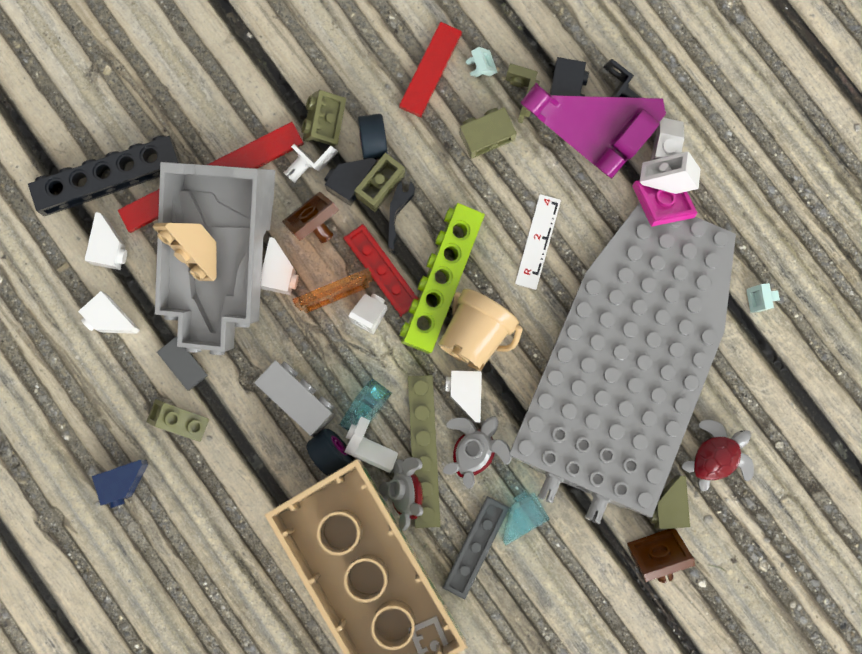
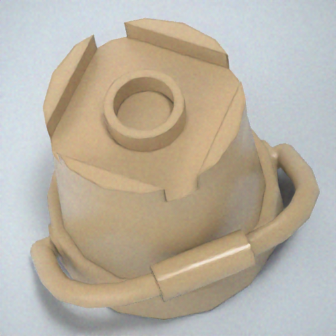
(478, 329)

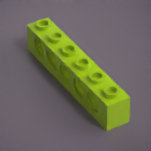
(470, 222)

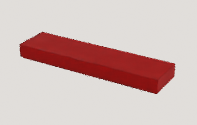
(430, 69)
(381, 268)

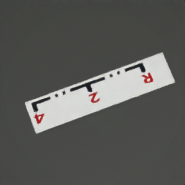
(538, 242)

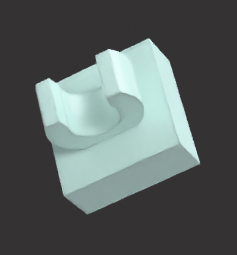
(483, 61)
(761, 298)

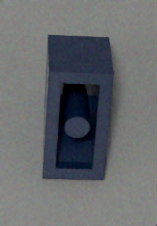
(119, 483)

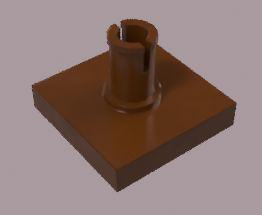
(311, 218)
(660, 555)

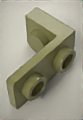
(520, 77)
(177, 420)

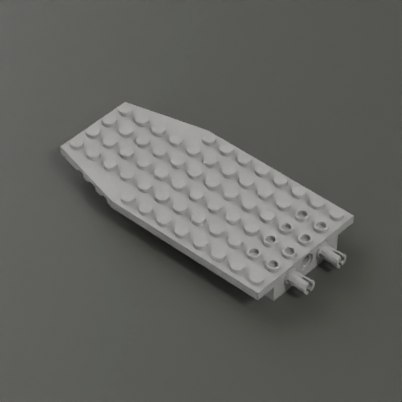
(630, 364)

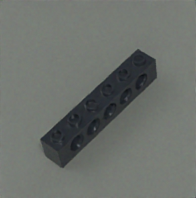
(44, 186)

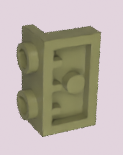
(323, 117)

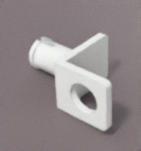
(303, 162)

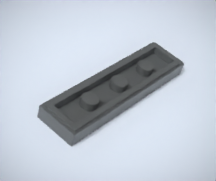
(475, 547)

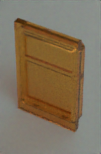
(333, 291)

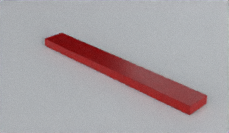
(249, 156)

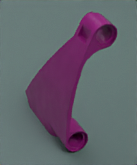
(598, 127)

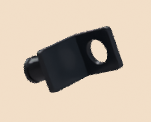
(625, 77)

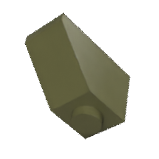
(672, 507)

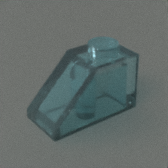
(366, 404)
(523, 516)

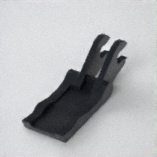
(398, 202)

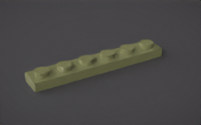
(424, 446)

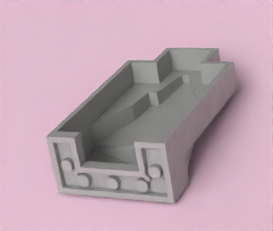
(236, 212)

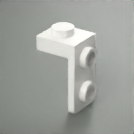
(368, 450)

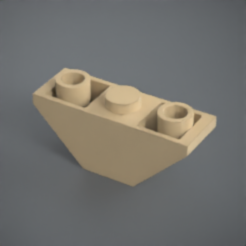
(191, 246)

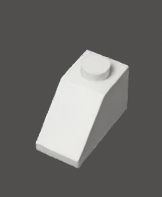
(668, 138)
(671, 173)
(105, 245)
(277, 270)
(368, 312)
(106, 316)
(466, 392)

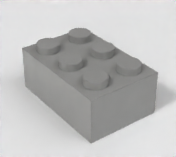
(296, 397)

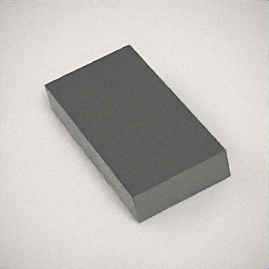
(182, 364)

